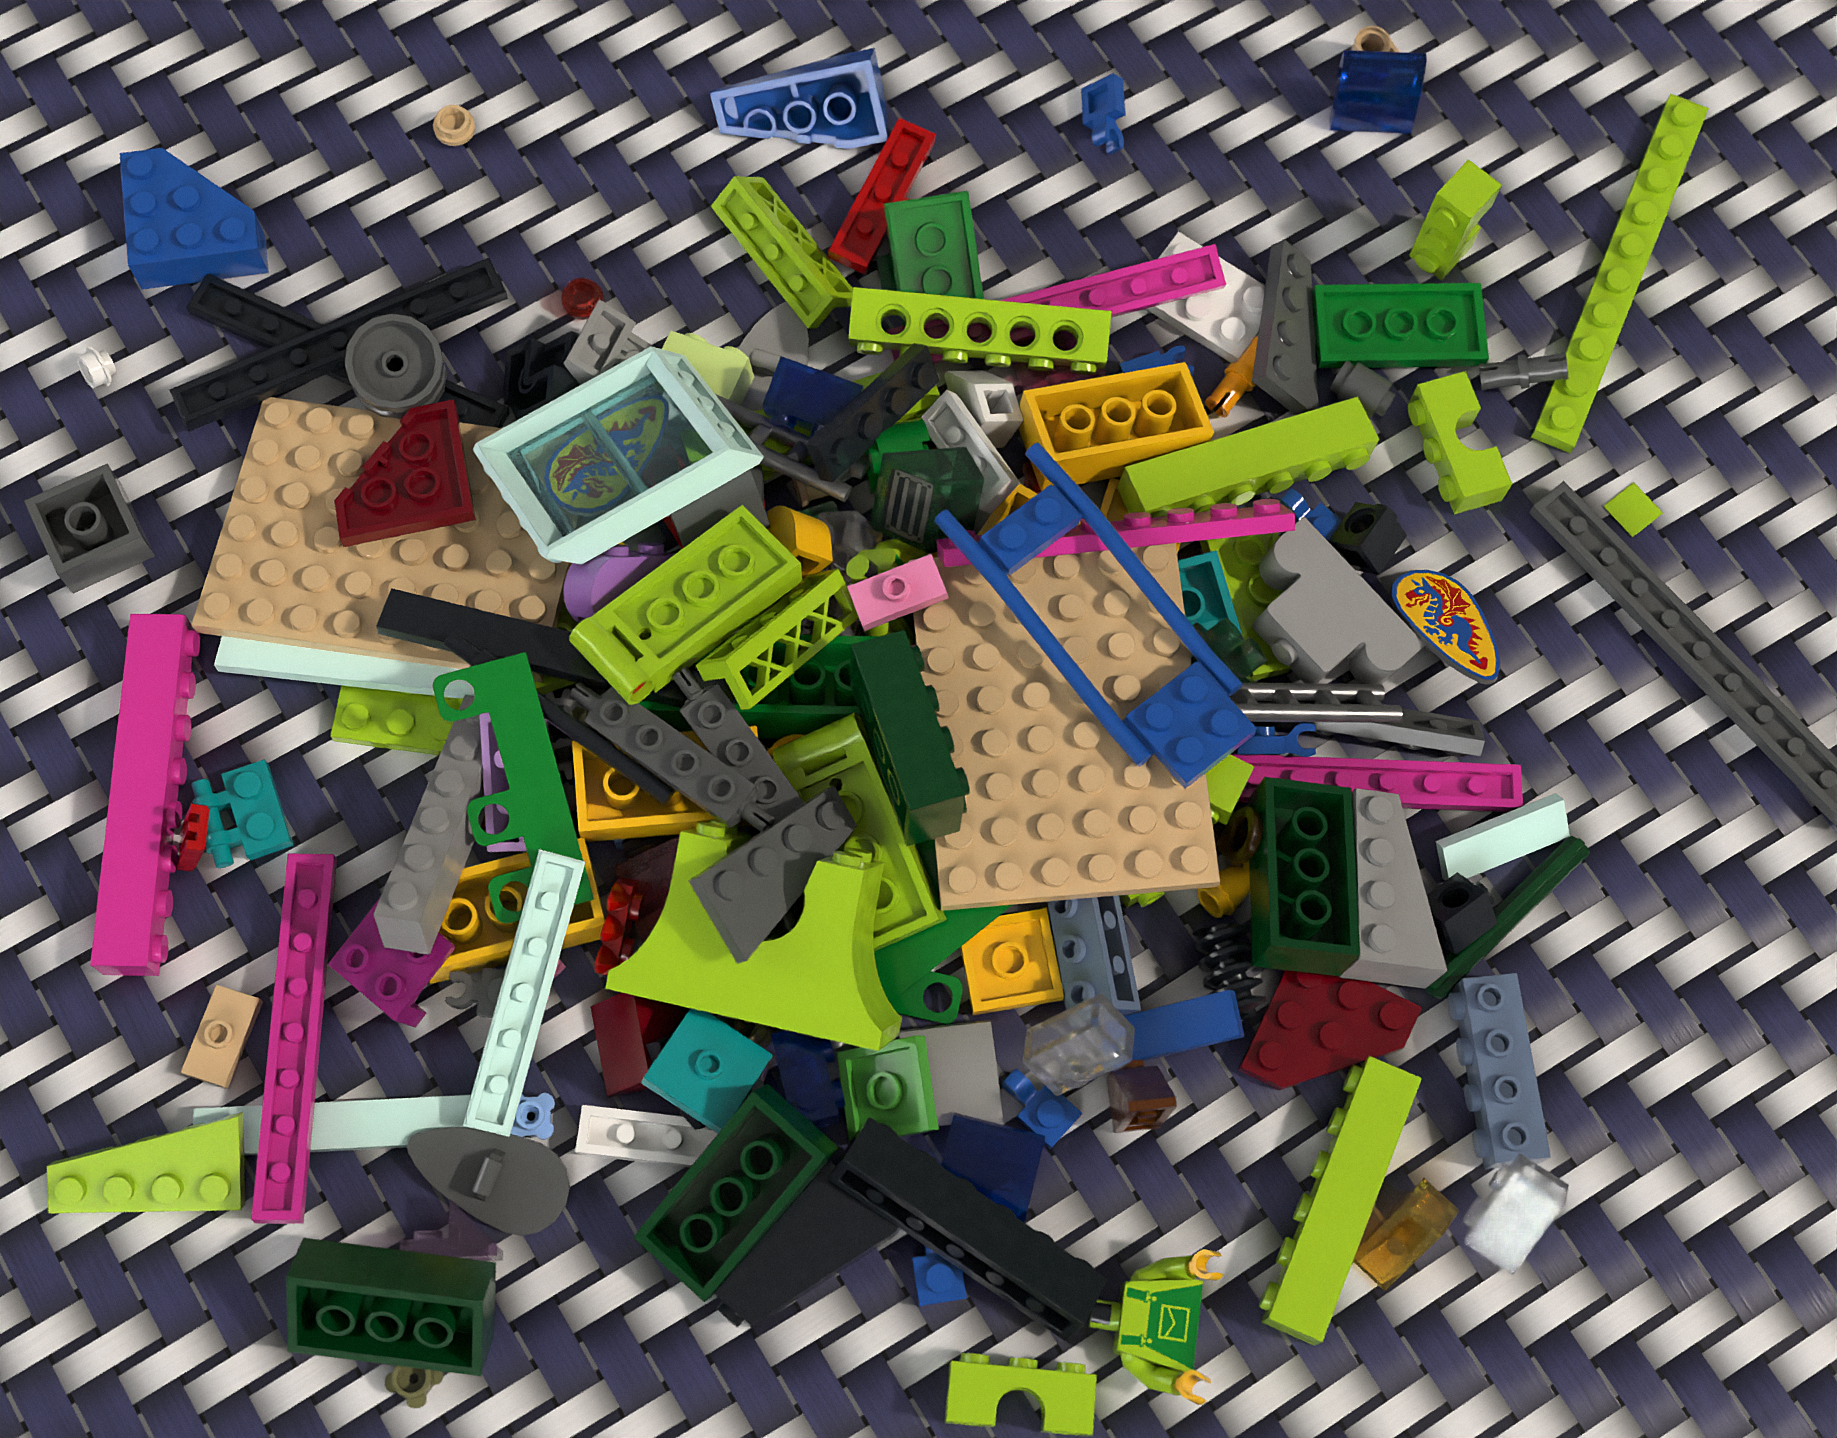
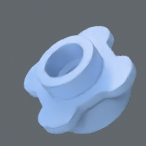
(541, 1125)

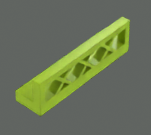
(782, 249)
(771, 626)

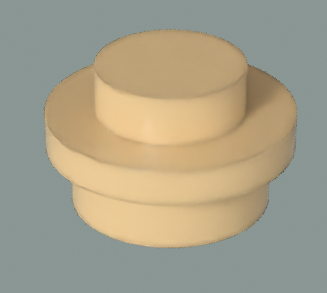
(454, 125)

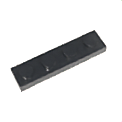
(872, 412)

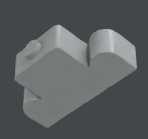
(1328, 613)

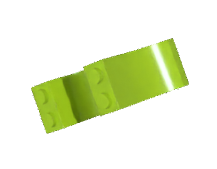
(800, 979)

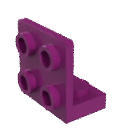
(389, 975)

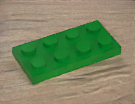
(1400, 325)

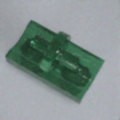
(1223, 641)

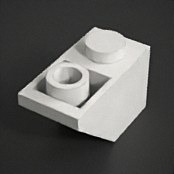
(989, 402)

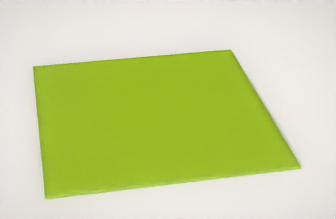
(1633, 509)

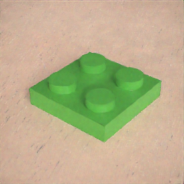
(889, 1087)

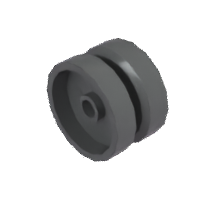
(373, 357)

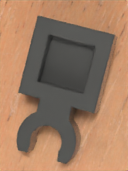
(481, 992)

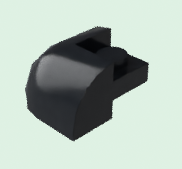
(537, 374)

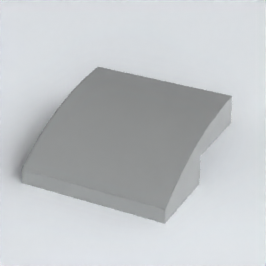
(603, 343)
(962, 1070)

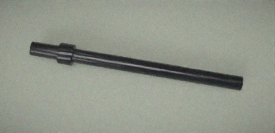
(573, 727)

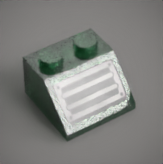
(919, 487)

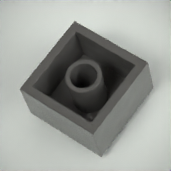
(89, 528)

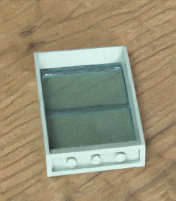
(616, 455)

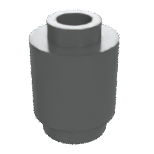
(1365, 384)

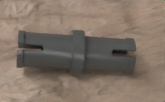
(1523, 371)

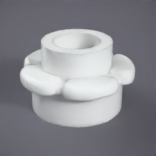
(96, 367)

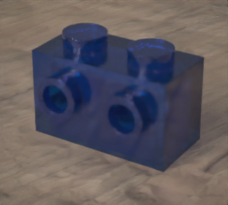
(806, 396)
(806, 1076)

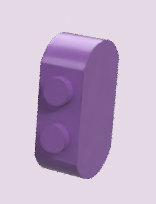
(608, 575)

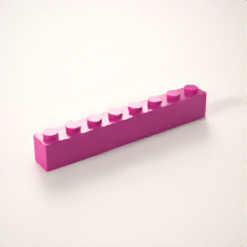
(145, 796)

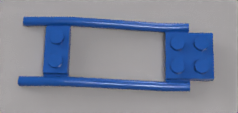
(1185, 722)

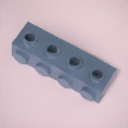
(1094, 952)
(1499, 1070)

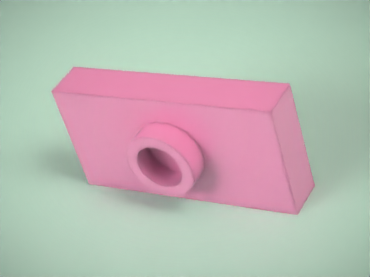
(897, 592)

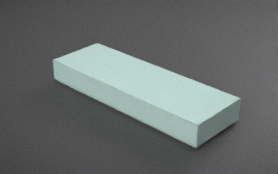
(1504, 838)

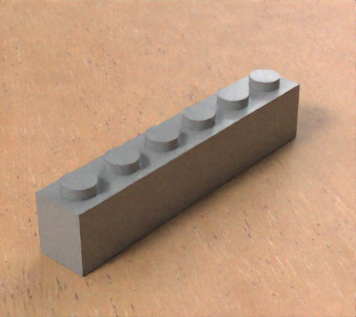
(435, 844)

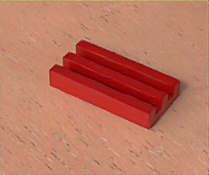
(194, 837)

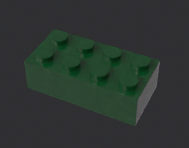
(907, 737)
(1304, 878)
(735, 1191)
(390, 1306)

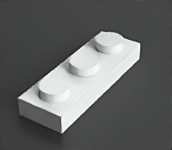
(954, 426)
(640, 1136)

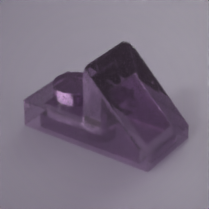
(464, 1239)

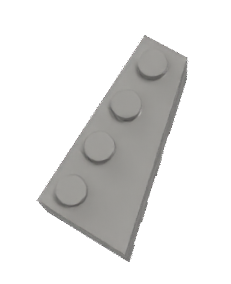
(1393, 908)

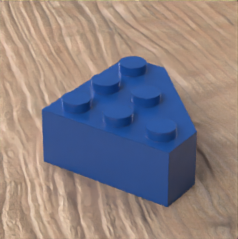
(185, 224)

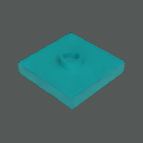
(706, 1069)

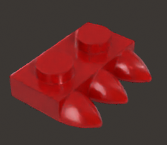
(624, 907)

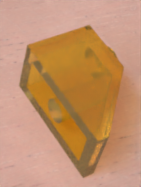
(1405, 1234)

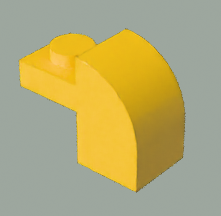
(803, 536)

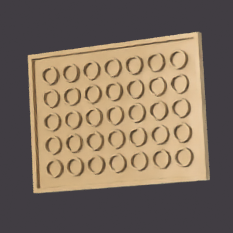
(294, 584)
(1050, 790)

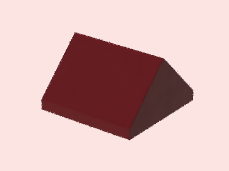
(622, 1031)

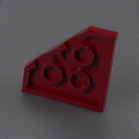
(411, 481)
(1324, 1027)

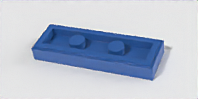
(1186, 1025)

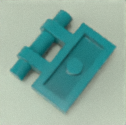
(256, 810)

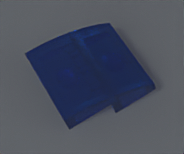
(1377, 91)
(995, 1160)

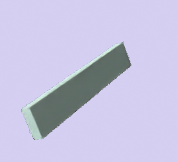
(332, 667)
(524, 993)
(356, 1123)

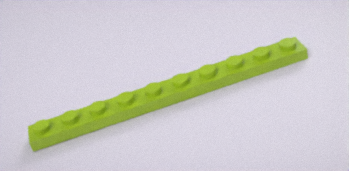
(1620, 273)

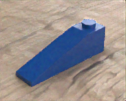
(817, 102)

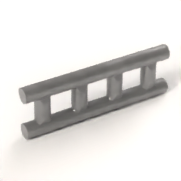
(792, 463)
(1326, 695)

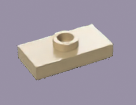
(222, 1036)

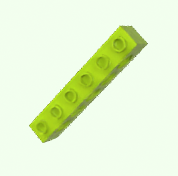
(1088, 327)

